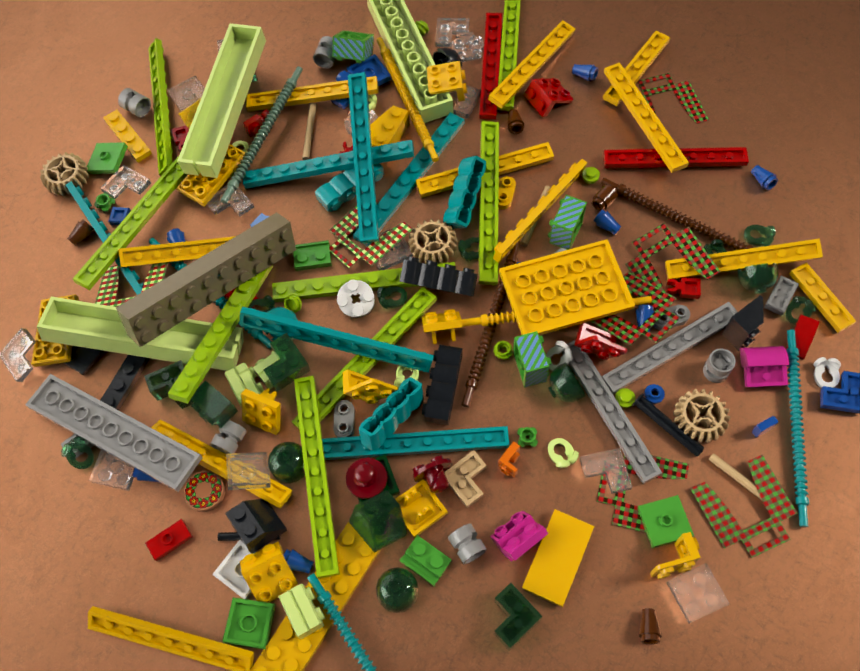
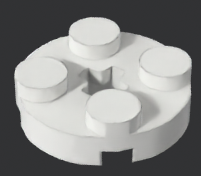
(366, 296)

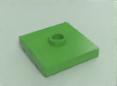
(106, 158)
(664, 521)
(249, 623)

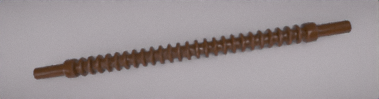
(622, 190)
(472, 384)

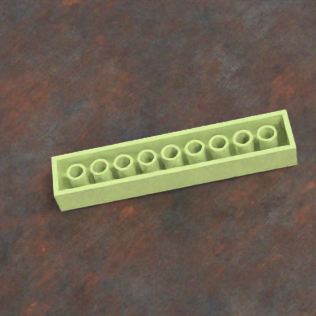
(410, 55)

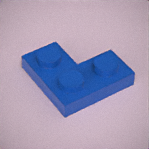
(843, 399)

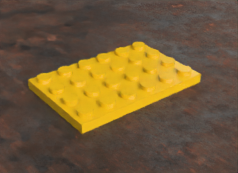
(566, 288)

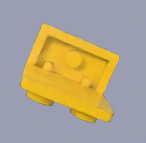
(447, 78)
(365, 387)
(688, 553)
(268, 573)

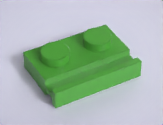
(312, 255)
(425, 560)

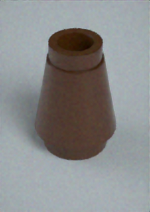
(515, 122)
(80, 232)
(649, 627)

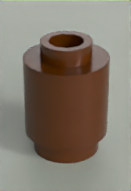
(604, 197)

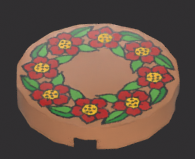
(204, 491)

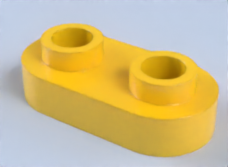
(506, 192)

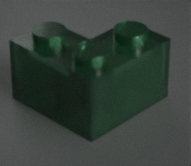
(290, 363)
(162, 380)
(212, 405)
(520, 613)

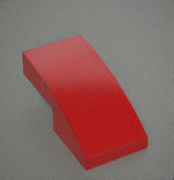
(804, 333)

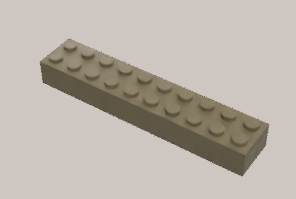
(206, 279)

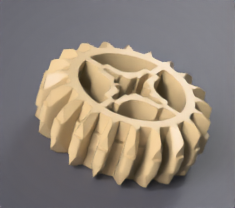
(61, 169)
(431, 235)
(690, 403)

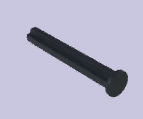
(668, 425)

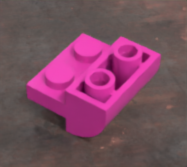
(764, 366)
(518, 535)

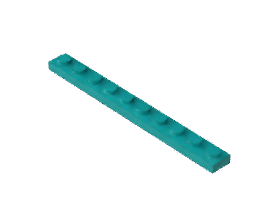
(363, 158)
(324, 165)
(415, 170)
(100, 229)
(335, 339)
(419, 443)

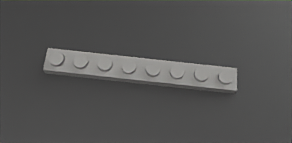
(669, 348)
(613, 415)

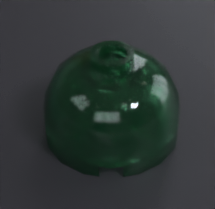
(758, 277)
(565, 385)
(287, 462)
(397, 590)

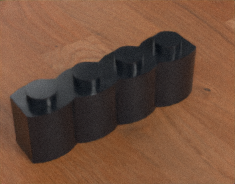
(437, 277)
(443, 384)

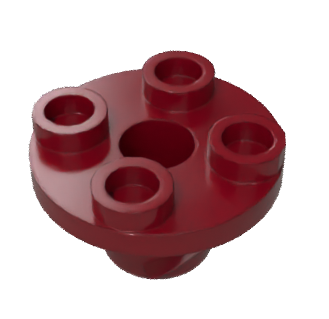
(434, 473)
(366, 478)

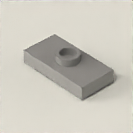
(781, 295)

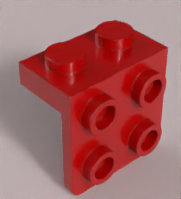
(545, 93)
(598, 342)

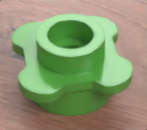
(104, 202)
(527, 431)

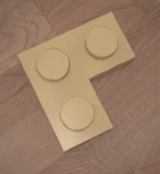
(461, 477)

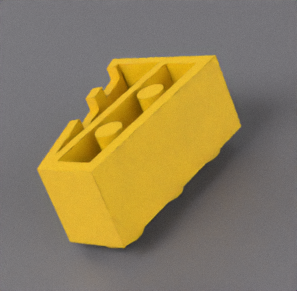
(389, 126)

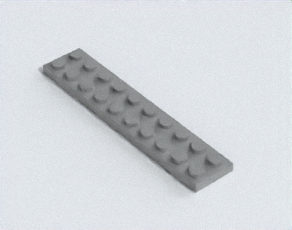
(115, 432)

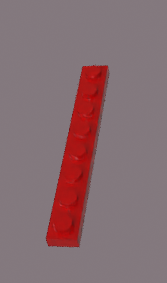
(491, 63)
(695, 156)

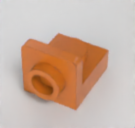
(510, 456)

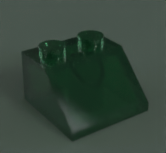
(379, 521)

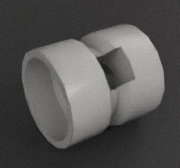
(323, 53)
(134, 102)
(719, 365)
(228, 437)
(467, 544)

